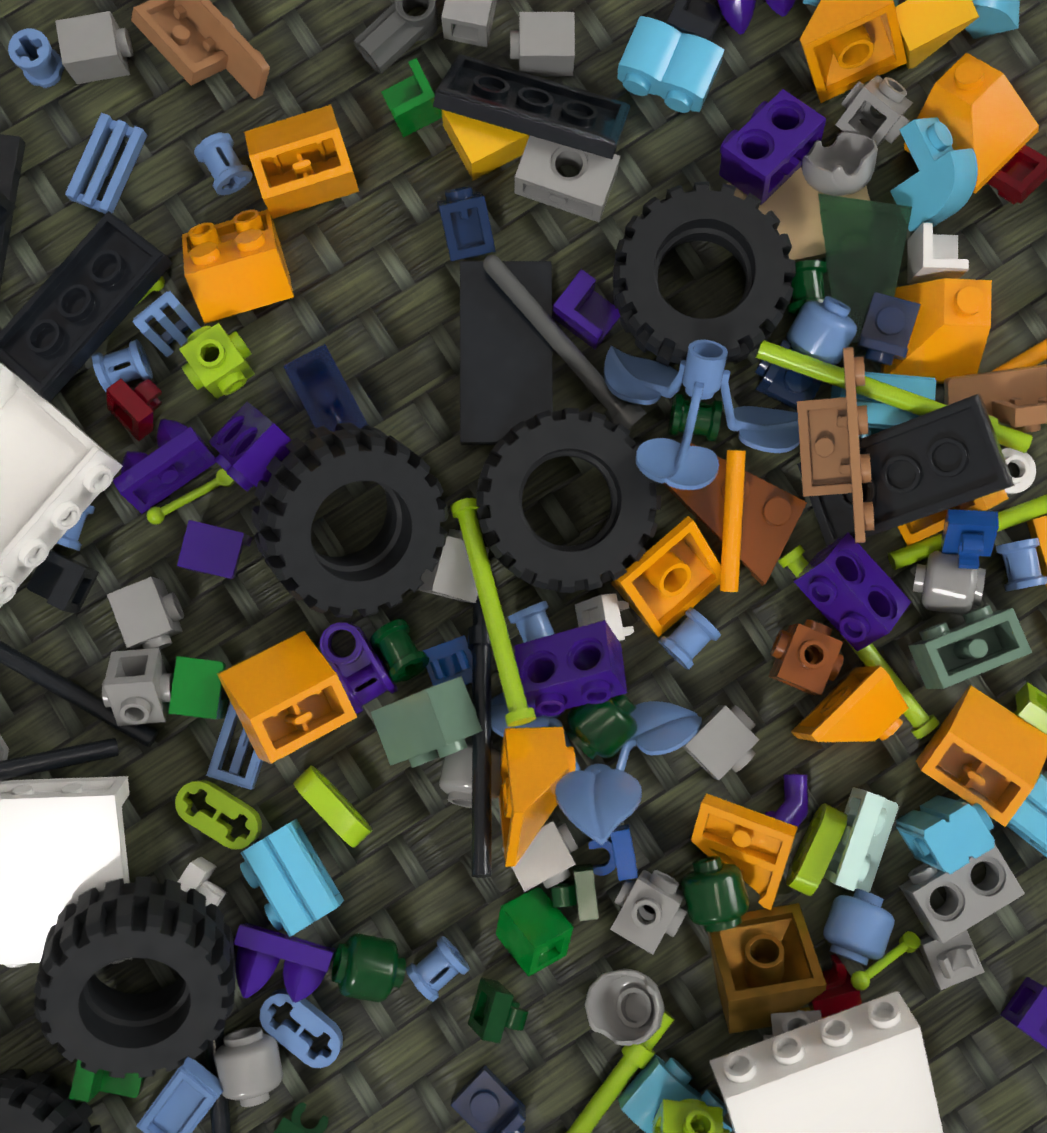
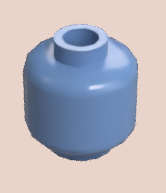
(822, 330)
(858, 927)

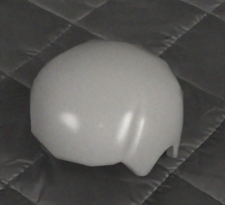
(842, 166)
(624, 1006)

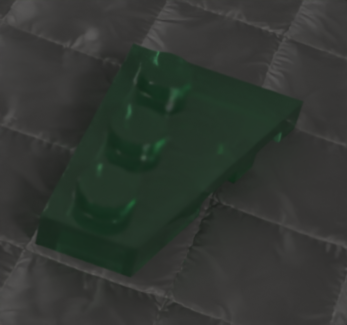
(862, 250)

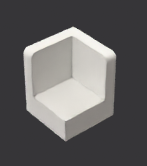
(933, 256)

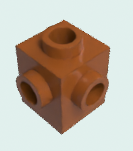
(790, 662)

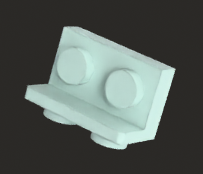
(863, 840)

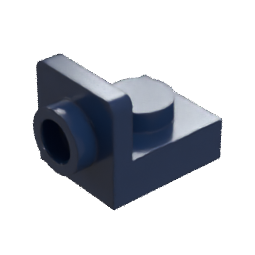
(465, 223)
(887, 328)
(785, 384)
(489, 1105)

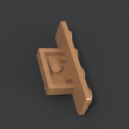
(201, 42)
(1010, 395)
(831, 445)

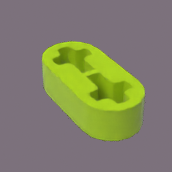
(332, 806)
(211, 823)
(816, 849)

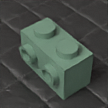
(969, 648)
(427, 722)

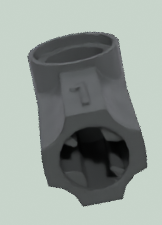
(396, 32)

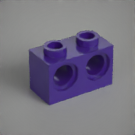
(770, 145)
(248, 446)
(852, 592)
(560, 673)

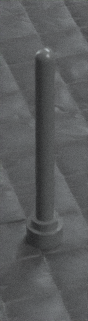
(617, 409)

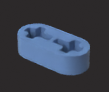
(294, 1037)

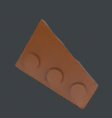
(766, 518)

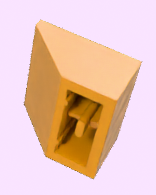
(300, 162)
(235, 265)
(286, 697)
(986, 755)

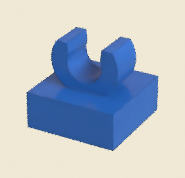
(969, 535)
(450, 661)
(621, 854)

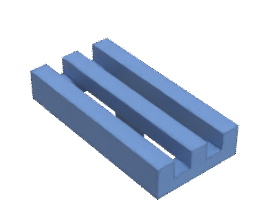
(90, 158)
(173, 331)
(220, 752)

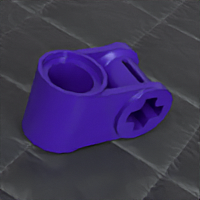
(357, 667)

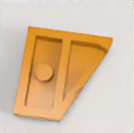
(747, 840)

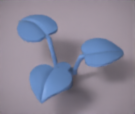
(702, 374)
(604, 796)

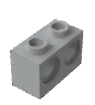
(965, 902)

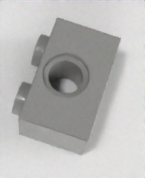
(582, 194)

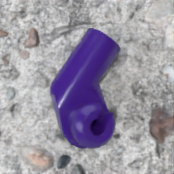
(795, 804)

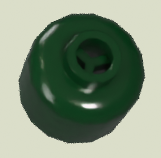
(602, 727)
(715, 894)
(367, 967)

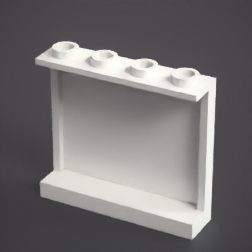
(45, 478)
(54, 847)
(834, 1076)

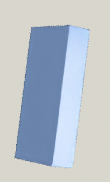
(182, 1100)

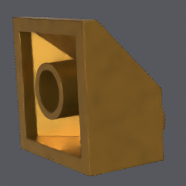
(765, 967)

